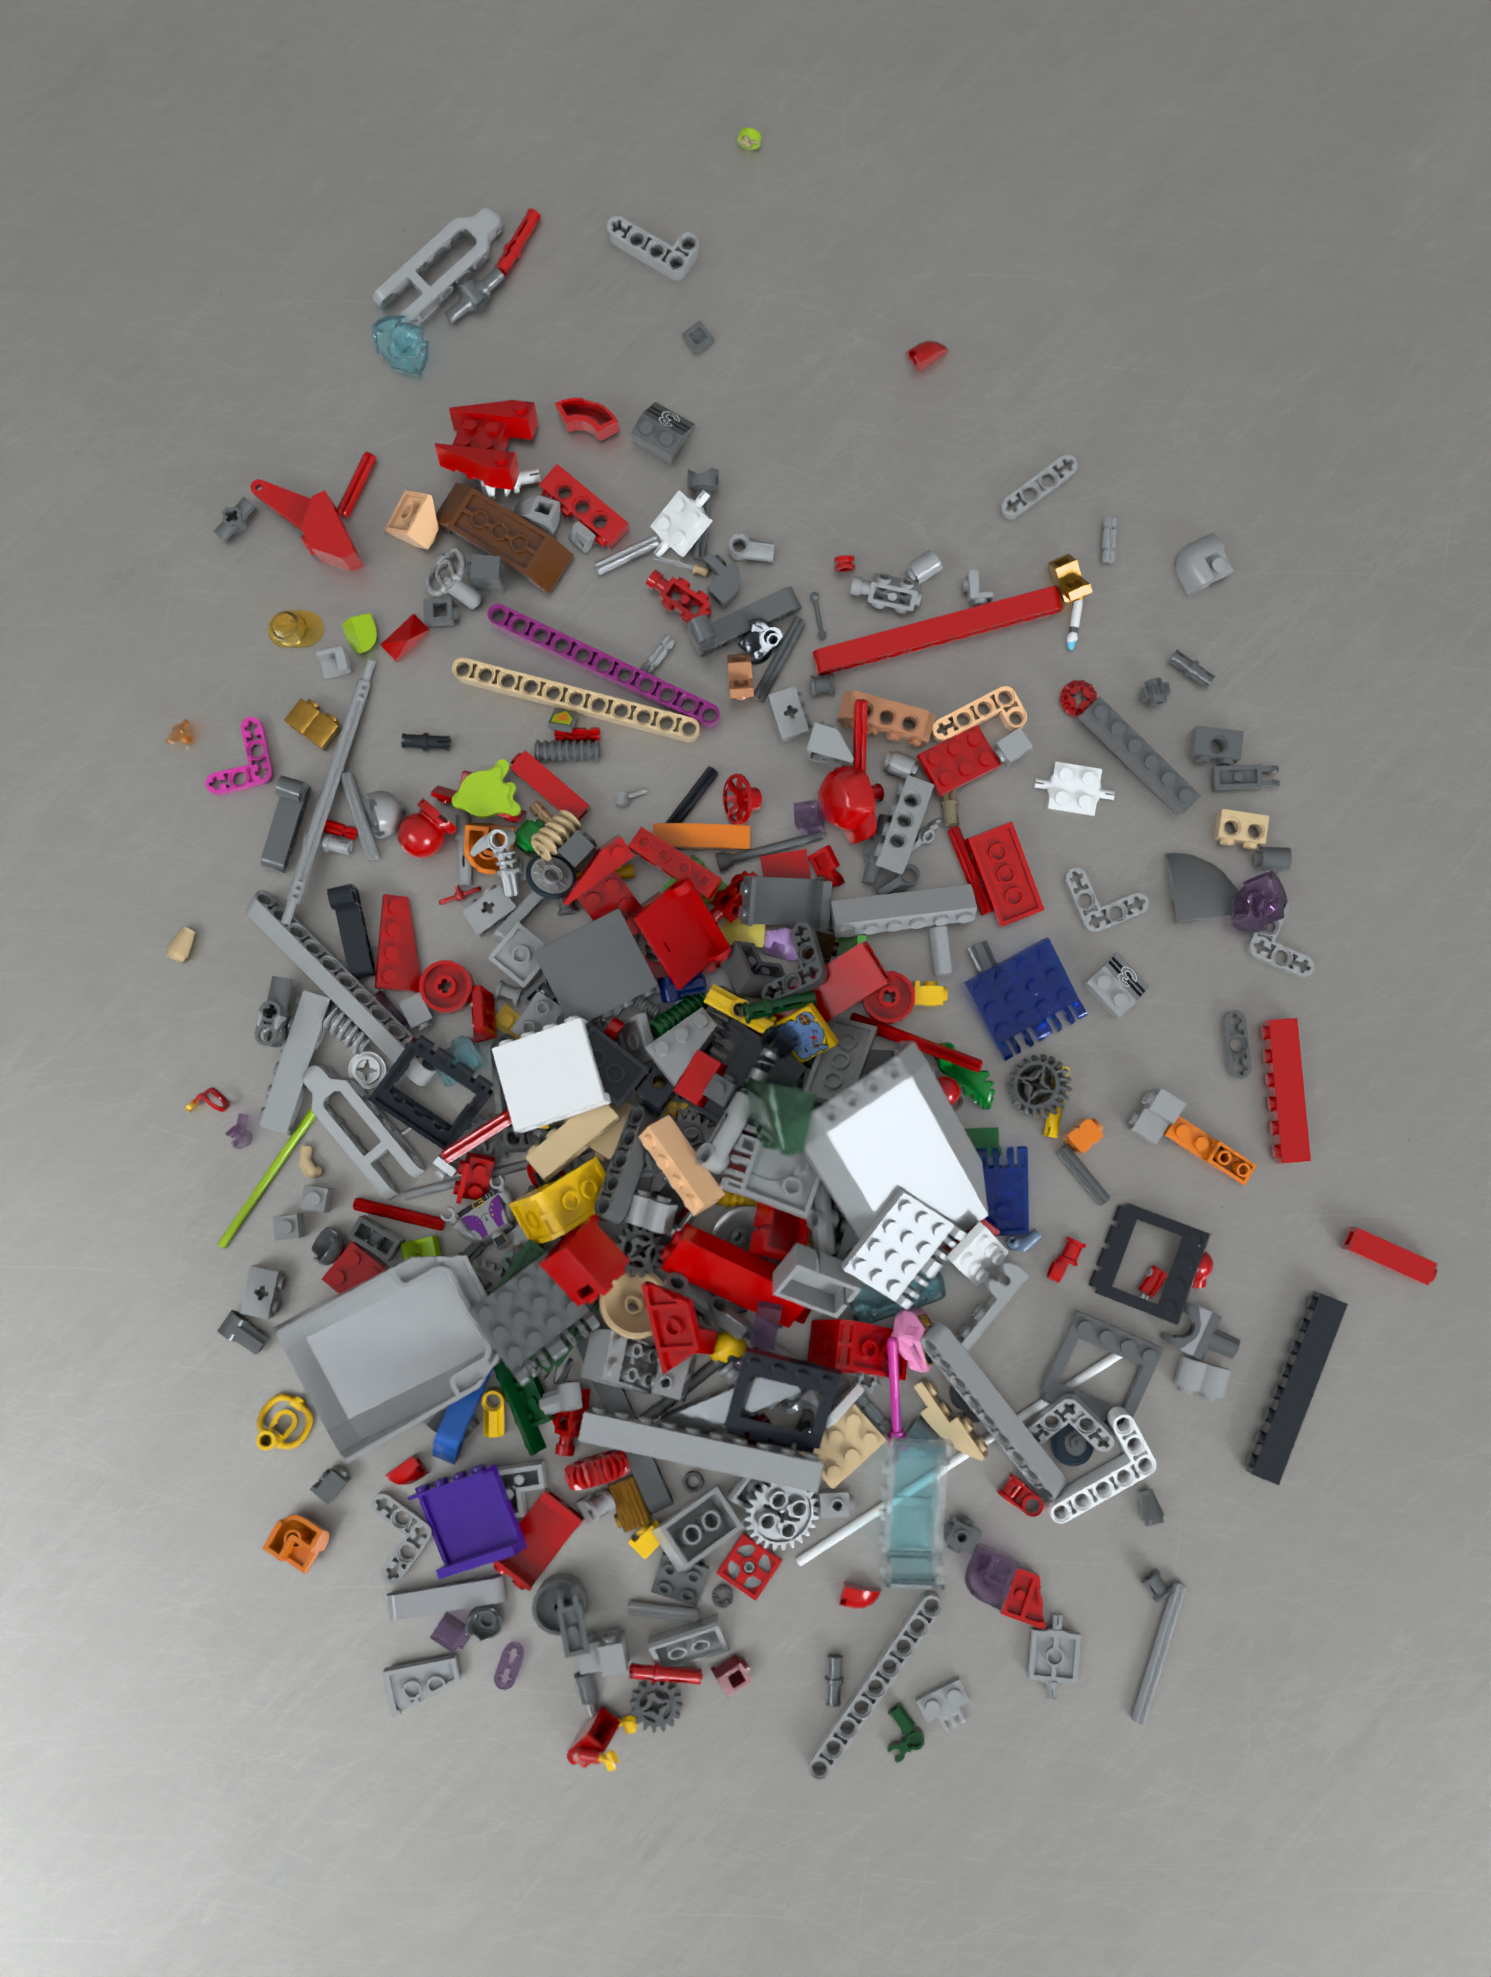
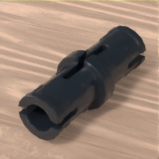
(425, 741)

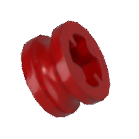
(844, 563)

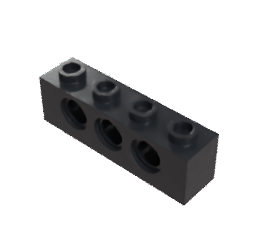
(658, 1098)

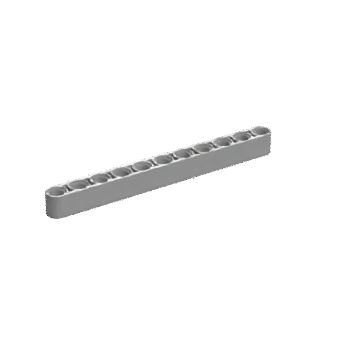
(337, 983)

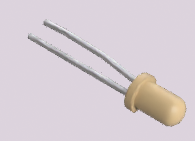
(696, 569)

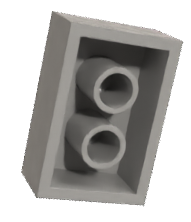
(697, 1529)

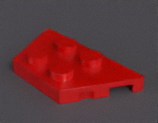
(672, 1324)

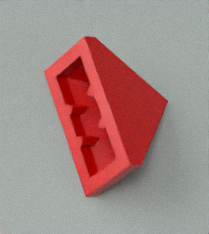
(405, 637)

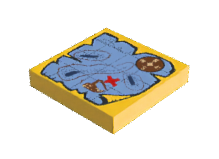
(808, 1031)

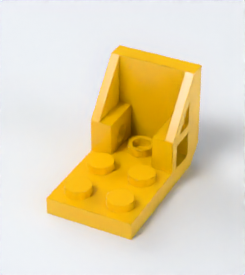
(560, 1204)

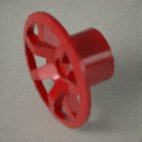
(744, 799)

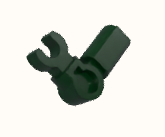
(914, 1736)

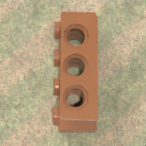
(898, 713)

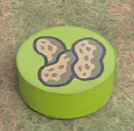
(749, 138)

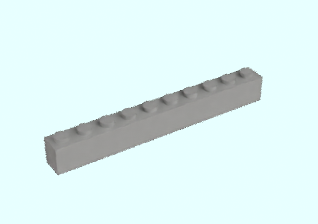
(702, 1450)

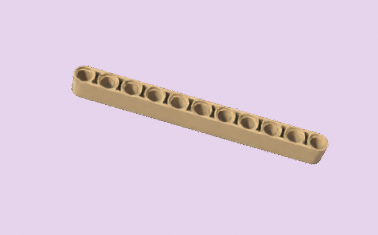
(585, 708)

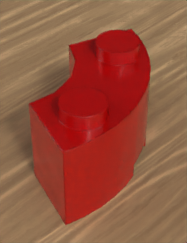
(587, 416)

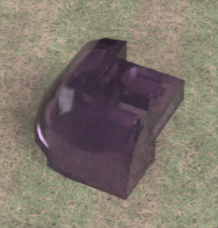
(1258, 903)
(989, 1575)

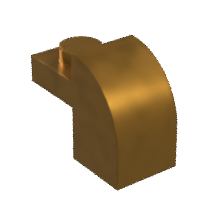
(1068, 579)

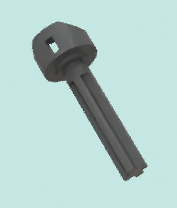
(704, 481)

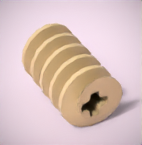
(554, 834)

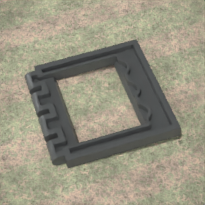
(1112, 1340)

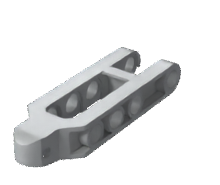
(483, 226)
(322, 1083)

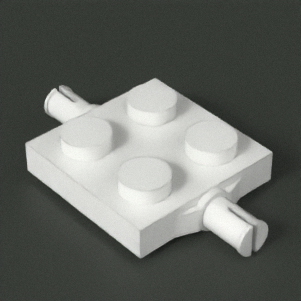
(681, 523)
(1074, 788)

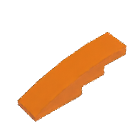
(704, 836)

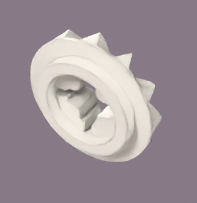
(360, 1062)

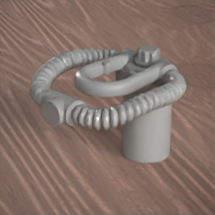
(453, 584)

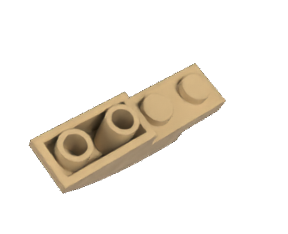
(957, 1429)

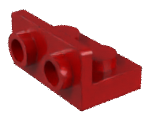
(483, 1014)
(475, 1176)

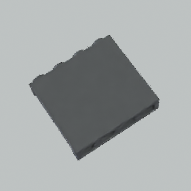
(596, 968)

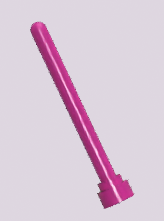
(896, 1429)

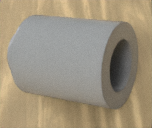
(923, 567)

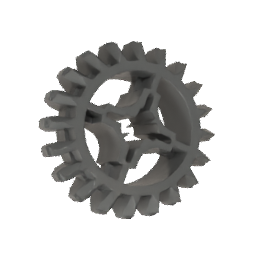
(1036, 1095)

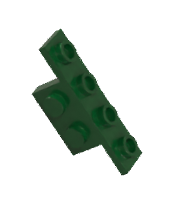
(524, 1407)

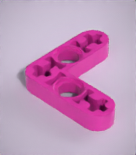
(250, 770)

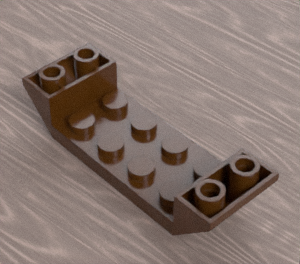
(504, 535)

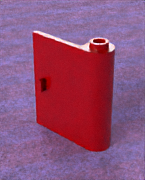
(682, 932)

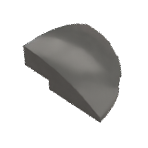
(1198, 888)

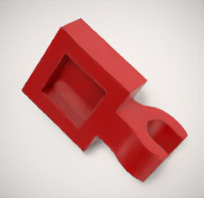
(825, 865)

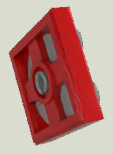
(749, 1566)

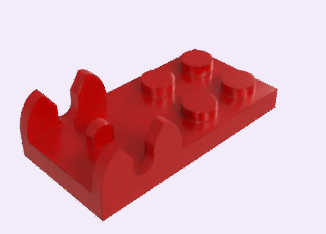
(1005, 873)

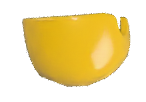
(727, 1345)

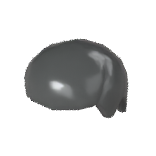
(328, 1246)
(484, 1622)

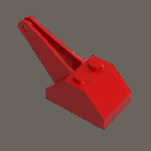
(317, 519)

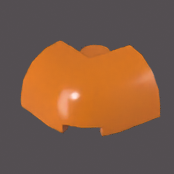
(485, 860)
(297, 1541)

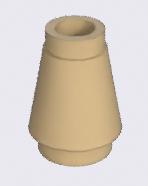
(181, 944)

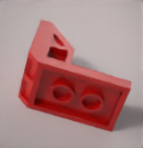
(852, 1347)

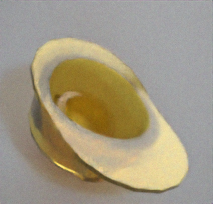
(295, 628)

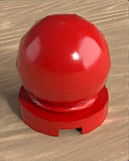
(423, 832)

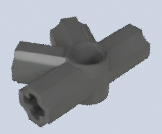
(718, 1311)

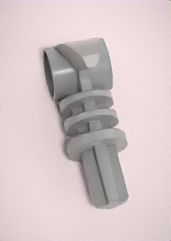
(504, 855)

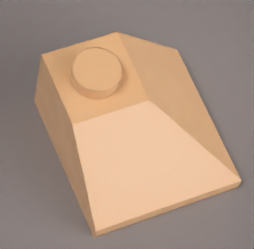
(414, 520)

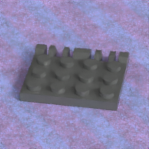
(530, 1315)

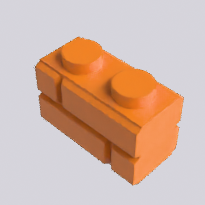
(1083, 1134)

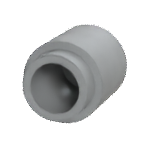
(900, 764)

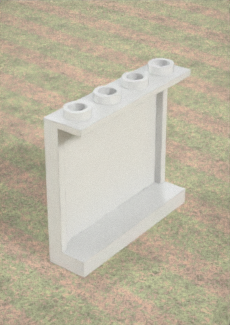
(549, 1075)

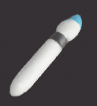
(1074, 624)

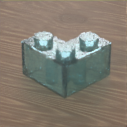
(467, 1052)

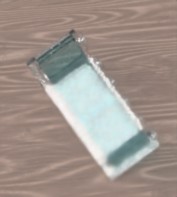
(913, 1512)

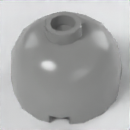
(383, 813)

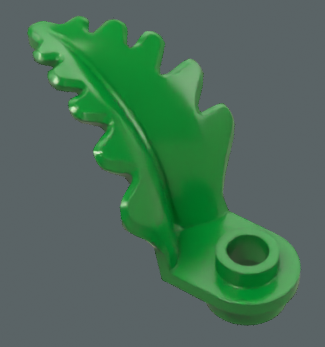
(971, 1081)

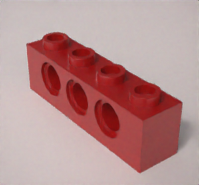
(560, 480)
(674, 862)

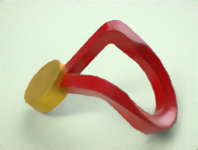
(193, 1104)

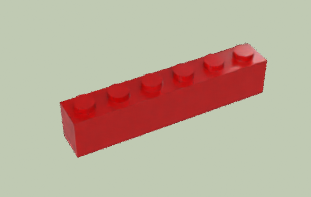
(1286, 1090)

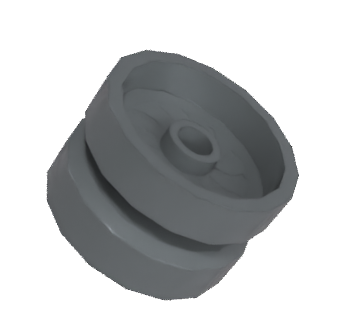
(545, 1601)

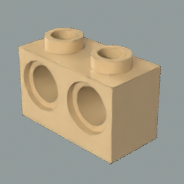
(1241, 822)

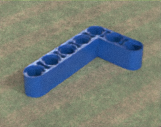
(450, 1434)

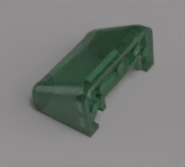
(780, 1115)

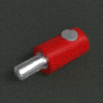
(1152, 1282)

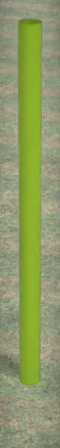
(267, 1178)

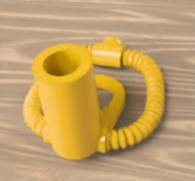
(272, 1439)

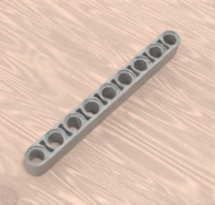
(993, 1412)
(873, 1696)

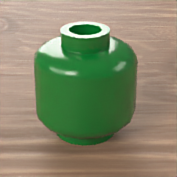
(524, 834)

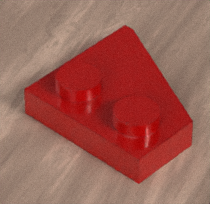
(1025, 1599)

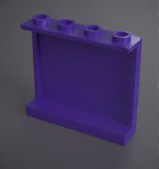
(470, 1519)

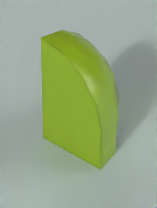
(360, 632)

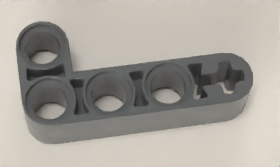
(286, 823)

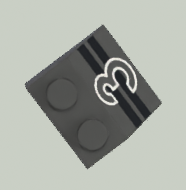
(661, 432)

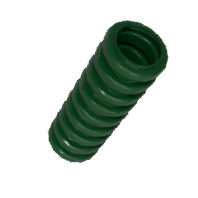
(676, 1014)

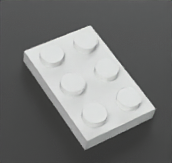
(978, 1254)

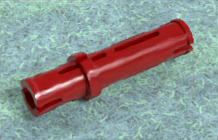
(513, 248)
(665, 1673)

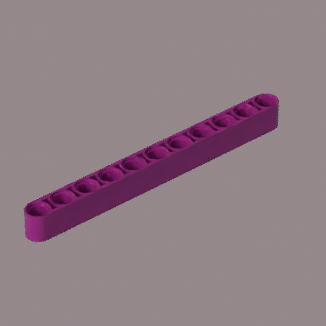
(596, 657)

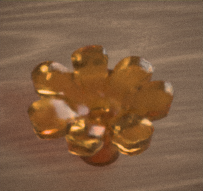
(180, 733)

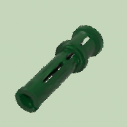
(768, 1007)

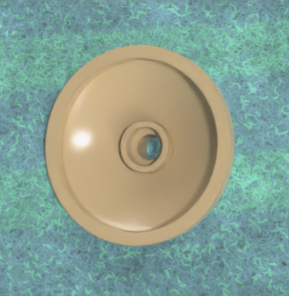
(615, 1308)

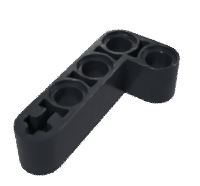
(353, 930)

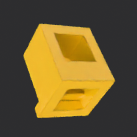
(929, 994)
(645, 1541)

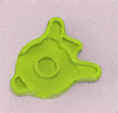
(487, 794)

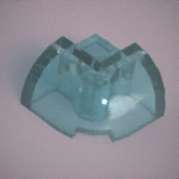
(401, 344)

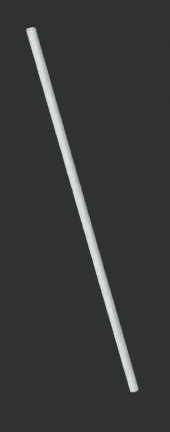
(955, 1460)

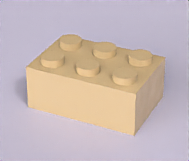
(848, 1445)

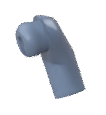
(1023, 1243)

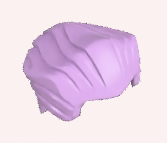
(780, 944)

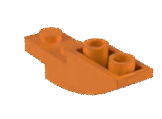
(1210, 1150)

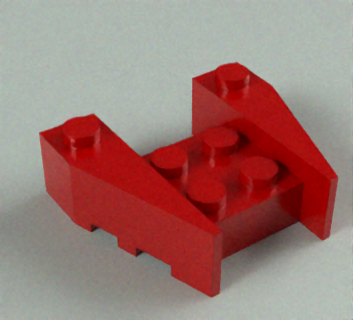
(483, 440)
(603, 890)

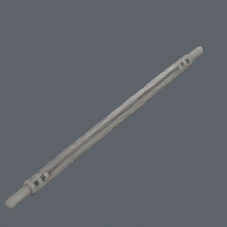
(328, 792)

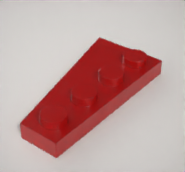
(397, 954)

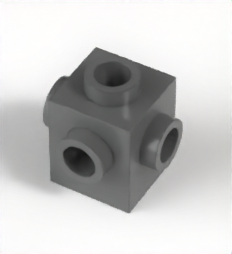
(965, 1542)

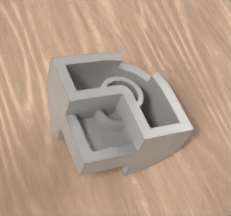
(1202, 563)

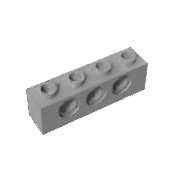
(895, 857)

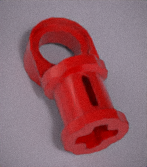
(1069, 1255)

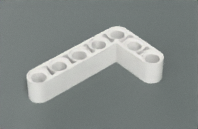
(1107, 1473)

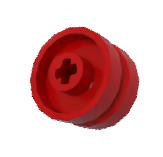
(433, 986)
(902, 1000)

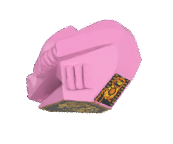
(908, 1330)

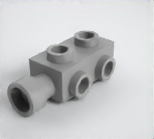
(888, 591)

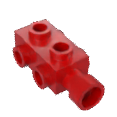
(687, 600)
(732, 900)
(570, 1425)

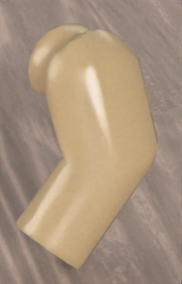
(306, 1165)

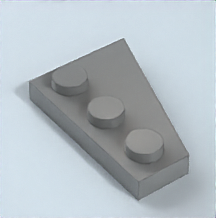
(415, 1681)

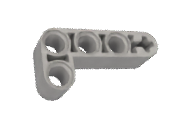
(652, 244)

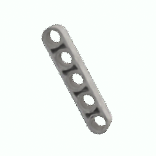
(446, 1597)

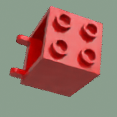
(585, 1262)

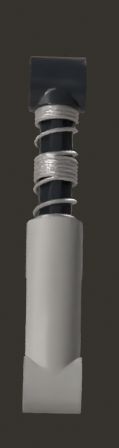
(715, 1153)

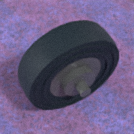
(1071, 1447)

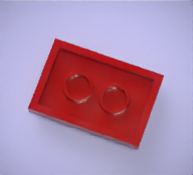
(958, 760)

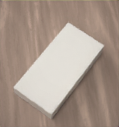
(844, 1404)

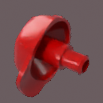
(849, 802)

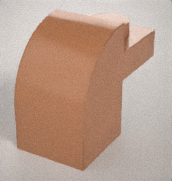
(740, 676)

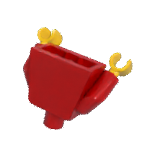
(595, 1737)

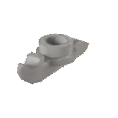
(926, 833)

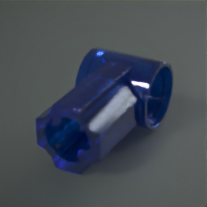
(670, 993)

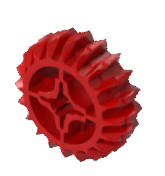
(596, 1469)

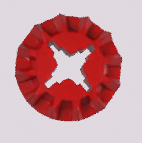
(1072, 688)

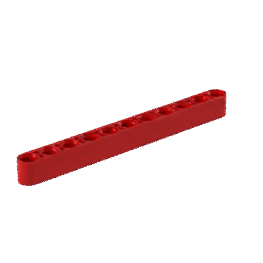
(937, 630)

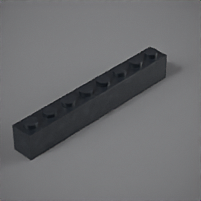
(1296, 1387)

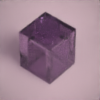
(808, 817)
(450, 1633)

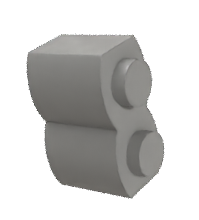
(651, 1212)
(1201, 1377)

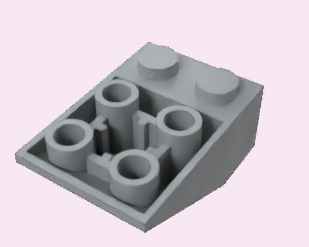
(620, 1361)

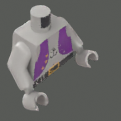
(486, 1218)

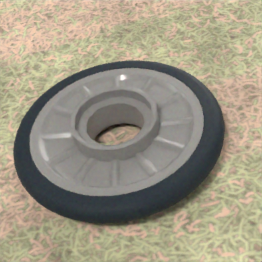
(542, 885)

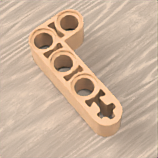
(975, 718)

